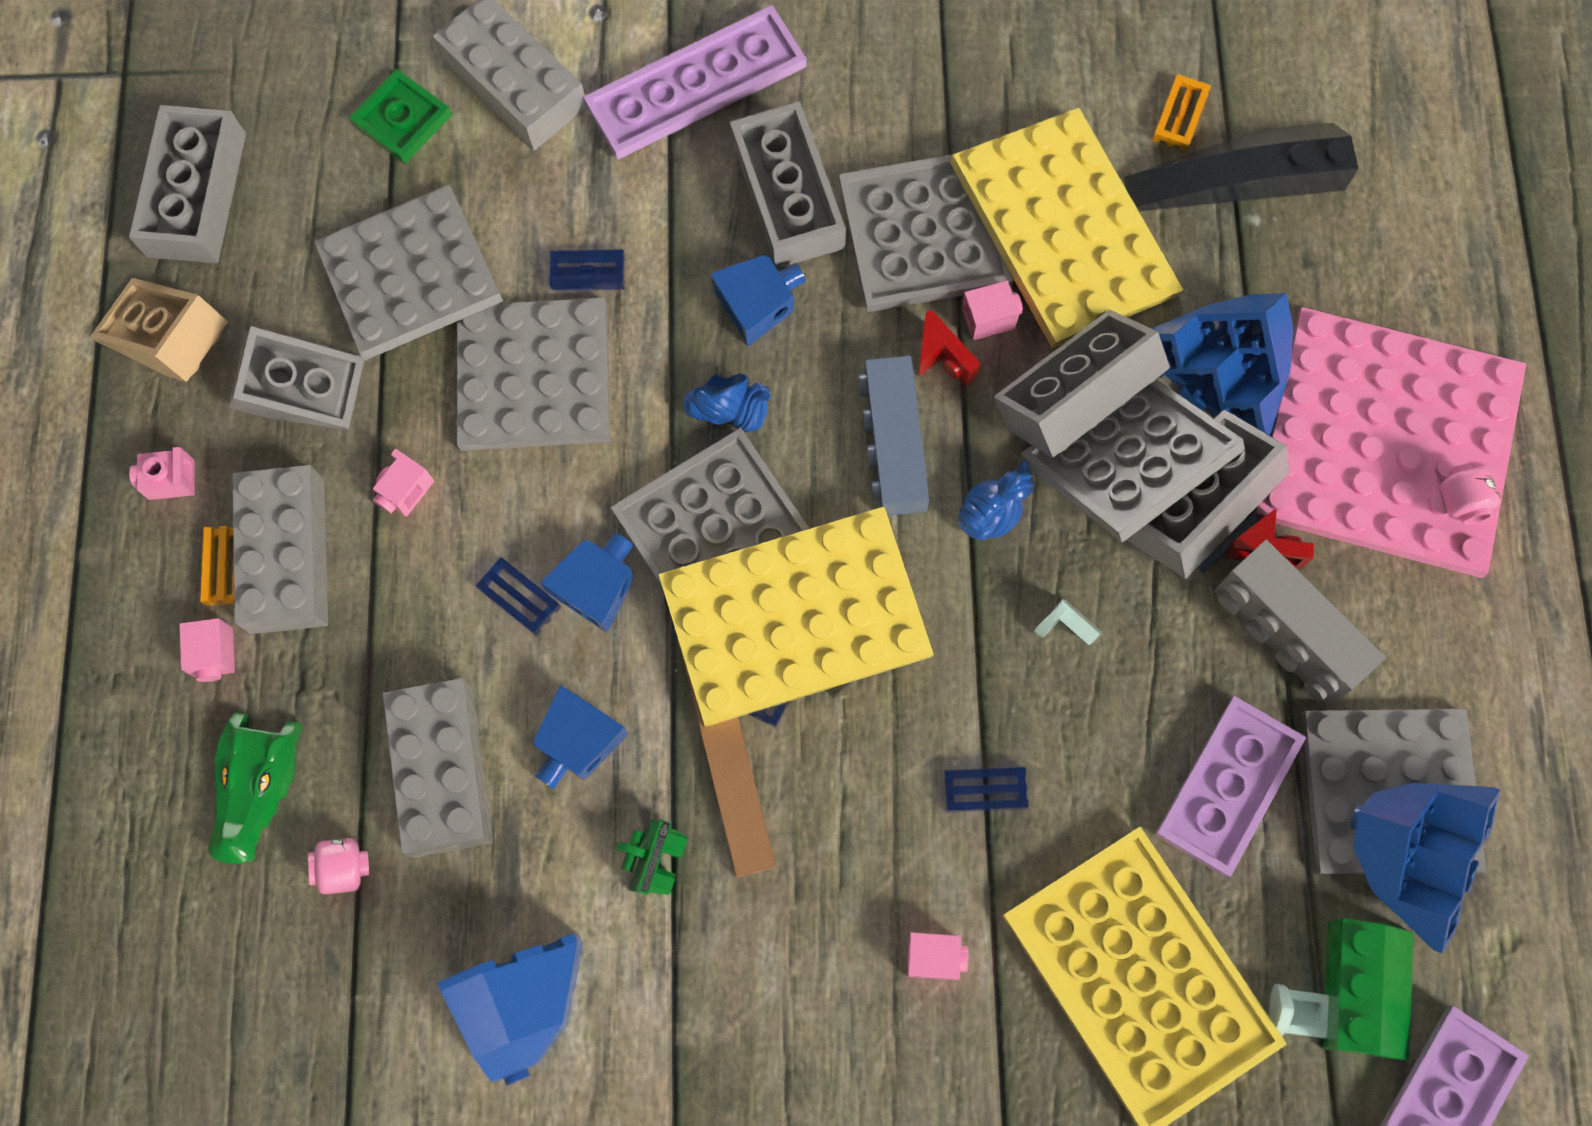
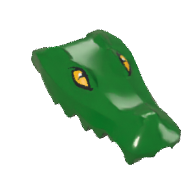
(250, 781)

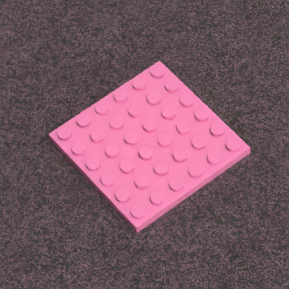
(1376, 430)

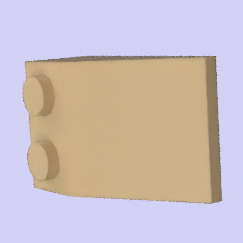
(161, 328)

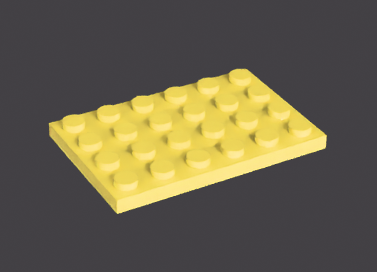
(1065, 225)
(795, 616)
(1144, 981)

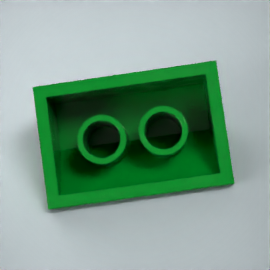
(1368, 989)

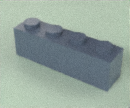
(895, 436)

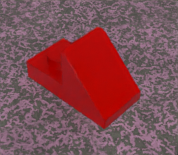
(942, 344)
(1290, 546)

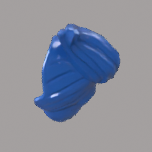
(729, 400)
(996, 506)

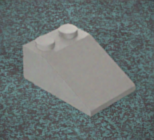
(295, 380)

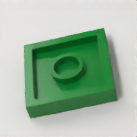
(400, 116)

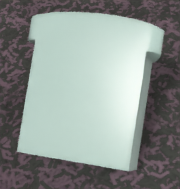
(1073, 619)
(1299, 1012)

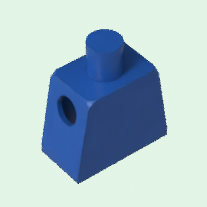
(756, 294)
(593, 580)
(574, 738)

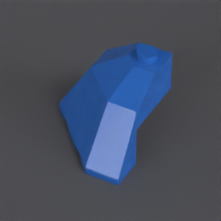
(1232, 356)
(1422, 849)
(515, 1008)

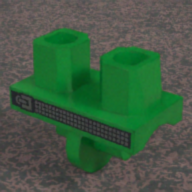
(658, 840)

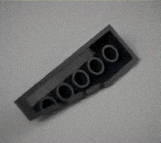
(1250, 168)

